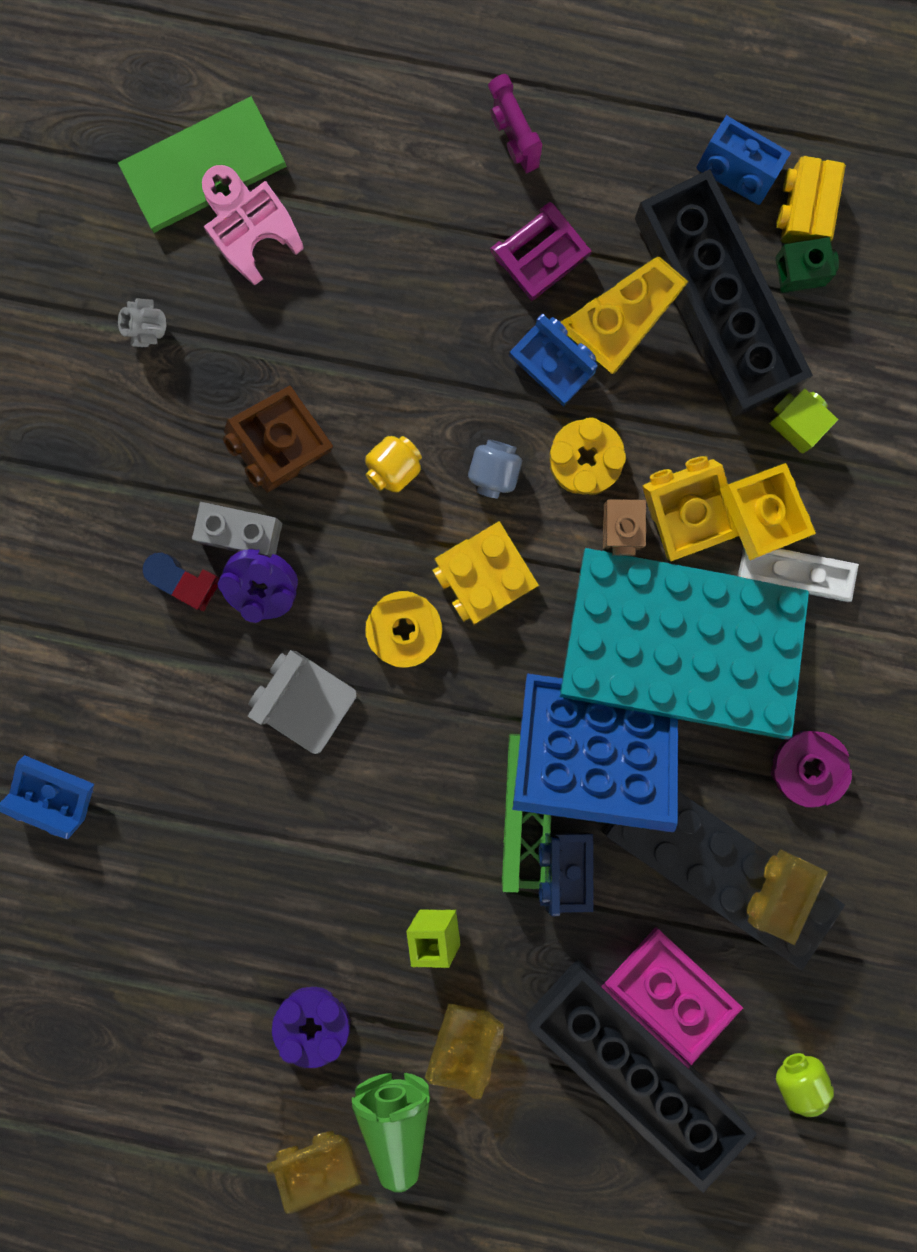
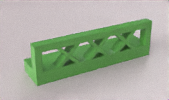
(513, 828)

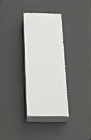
(803, 571)

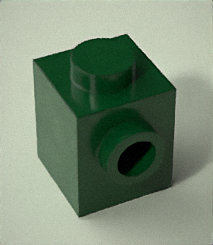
(806, 264)

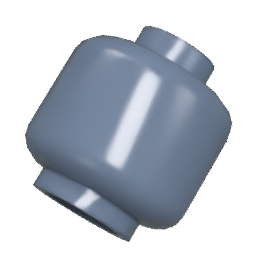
(495, 468)

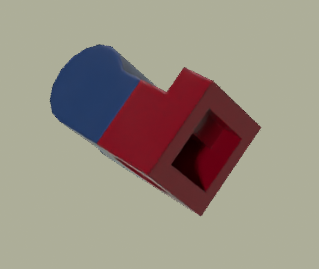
(170, 577)

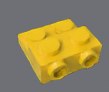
(690, 507)
(767, 511)
(484, 574)

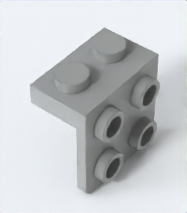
(302, 701)

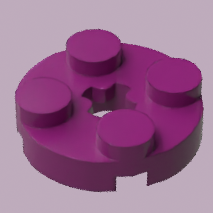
(833, 764)

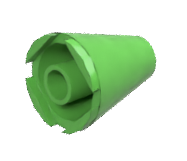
(393, 1126)

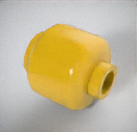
(393, 463)

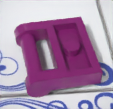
(523, 144)
(549, 259)

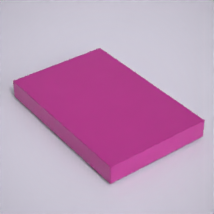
(673, 995)

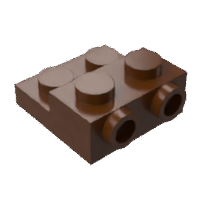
(275, 439)

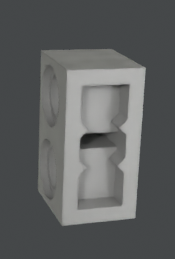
(236, 529)

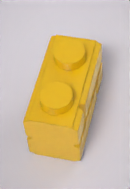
(812, 200)

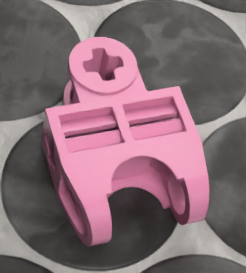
(245, 220)

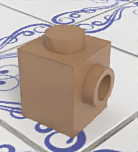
(624, 526)

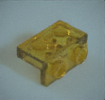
(786, 896)
(465, 1050)
(314, 1171)

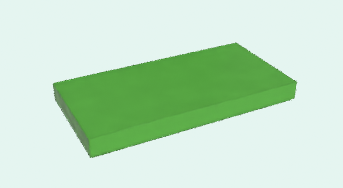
(171, 172)

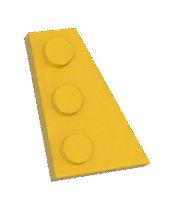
(625, 313)

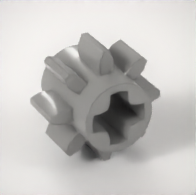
(141, 322)

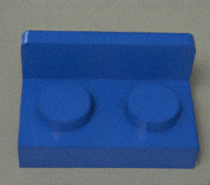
(743, 160)

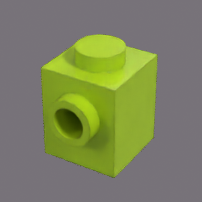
(803, 419)
(433, 938)

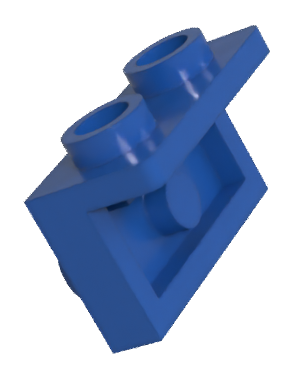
(554, 359)
(47, 798)

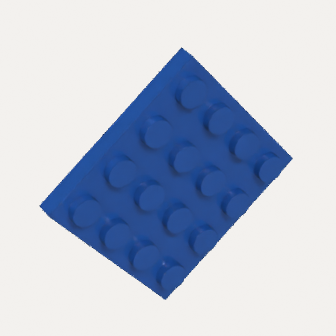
(595, 761)

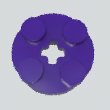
(252, 601)
(295, 1044)

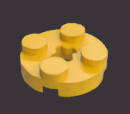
(588, 435)
(386, 616)

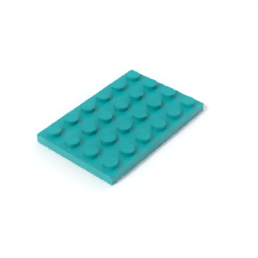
(685, 644)

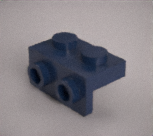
(567, 873)

